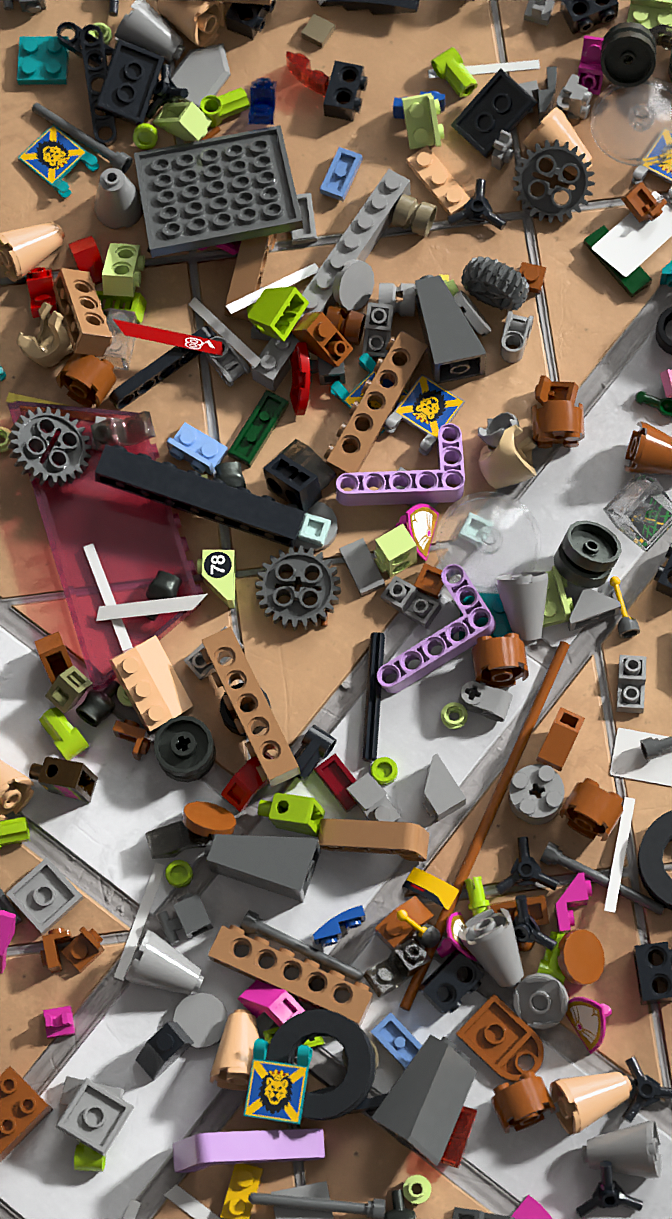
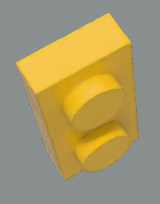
(243, 1182)

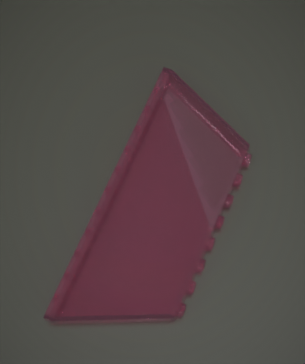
(130, 538)

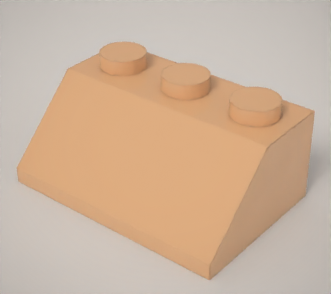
(151, 683)

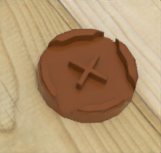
(208, 818)
(581, 957)

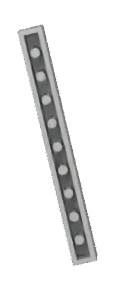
(354, 244)

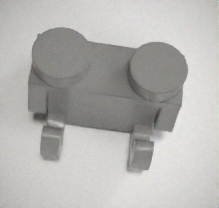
(574, 99)

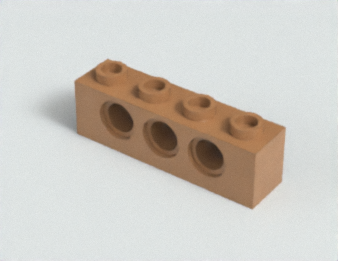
(82, 312)

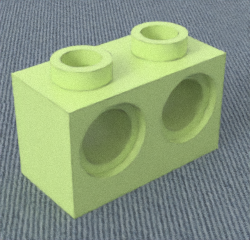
(122, 270)
(395, 551)

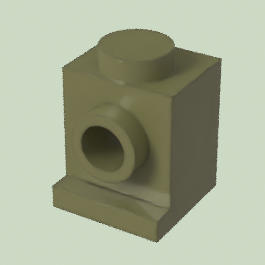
(68, 689)

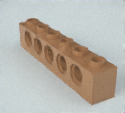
(402, 347)
(226, 645)
(224, 954)

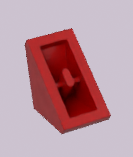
(88, 258)

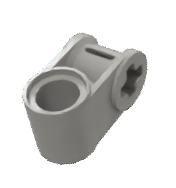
(516, 332)
(230, 365)
(488, 701)

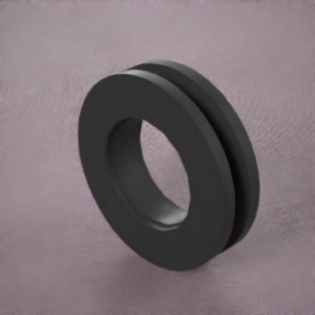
(650, 860)
(358, 1049)

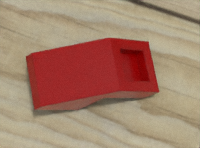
(40, 288)
(245, 784)

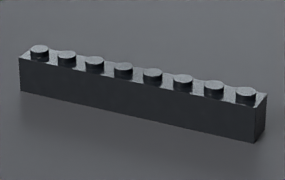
(199, 495)

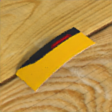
(431, 887)

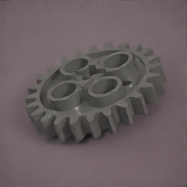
(545, 203)
(71, 459)
(295, 610)

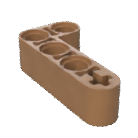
(249, 271)
(379, 837)

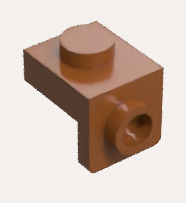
(642, 203)
(550, 390)
(131, 732)
(50, 955)

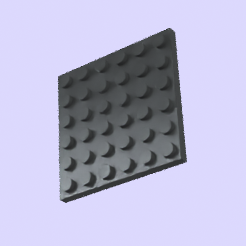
(217, 191)

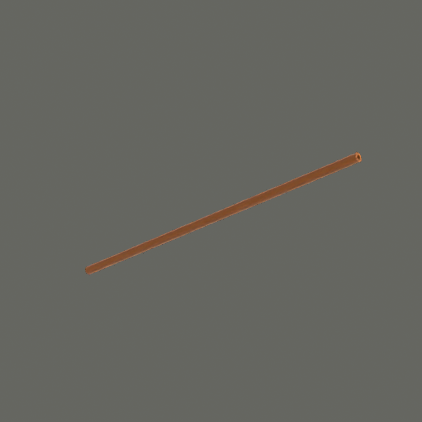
(490, 812)

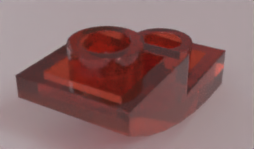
(300, 67)
(459, 1138)

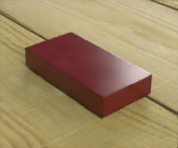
(337, 779)

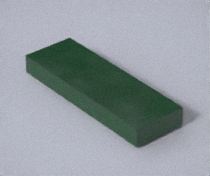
(634, 281)
(258, 428)

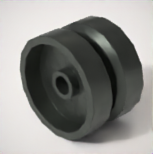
(628, 54)
(587, 554)
(183, 733)

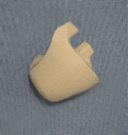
(52, 341)
(505, 464)

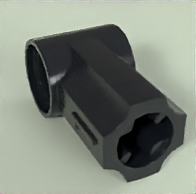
(315, 746)

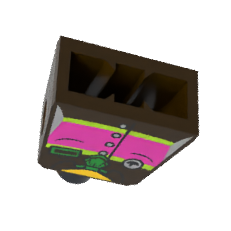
(65, 778)

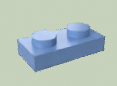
(341, 174)
(396, 1040)

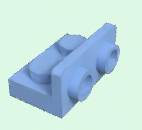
(197, 449)

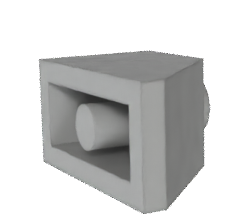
(441, 791)

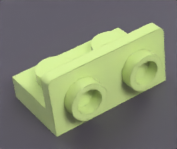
(650, 12)
(422, 121)
(557, 606)

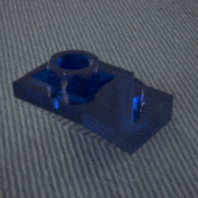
(262, 101)

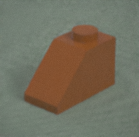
(53, 655)
(397, 932)

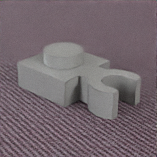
(503, 150)

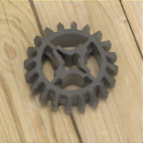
(495, 283)

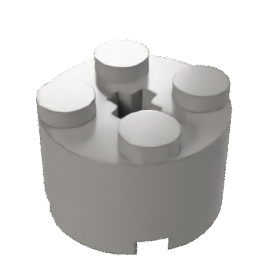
(544, 781)

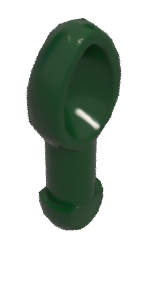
(663, 405)

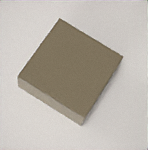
(318, 30)

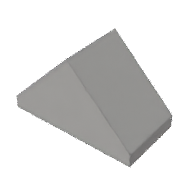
(592, 608)

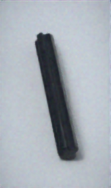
(373, 698)

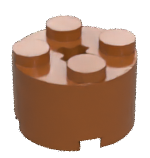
(87, 379)
(557, 424)
(499, 660)
(592, 810)
(522, 1102)

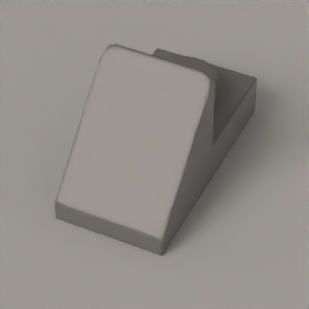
(372, 799)

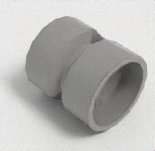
(389, 292)

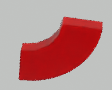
(300, 378)

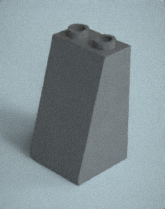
(451, 342)
(266, 862)
(428, 1099)

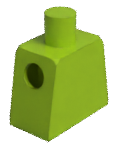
(277, 311)
(293, 813)

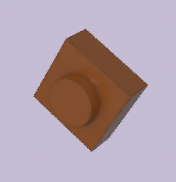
(534, 275)
(430, 581)

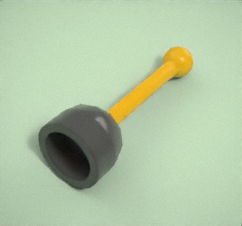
(627, 626)
(426, 934)

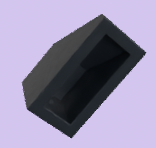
(163, 1049)

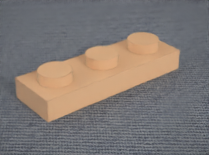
(438, 181)

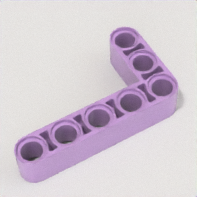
(411, 480)
(443, 637)
(247, 1147)

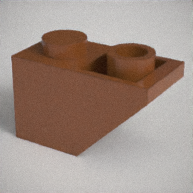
(322, 338)
(560, 739)

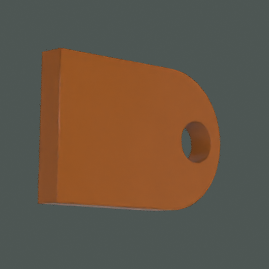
(501, 1039)

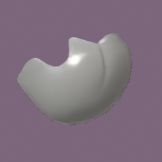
(496, 428)

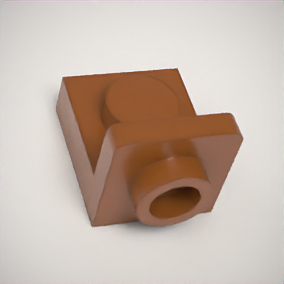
(84, 949)

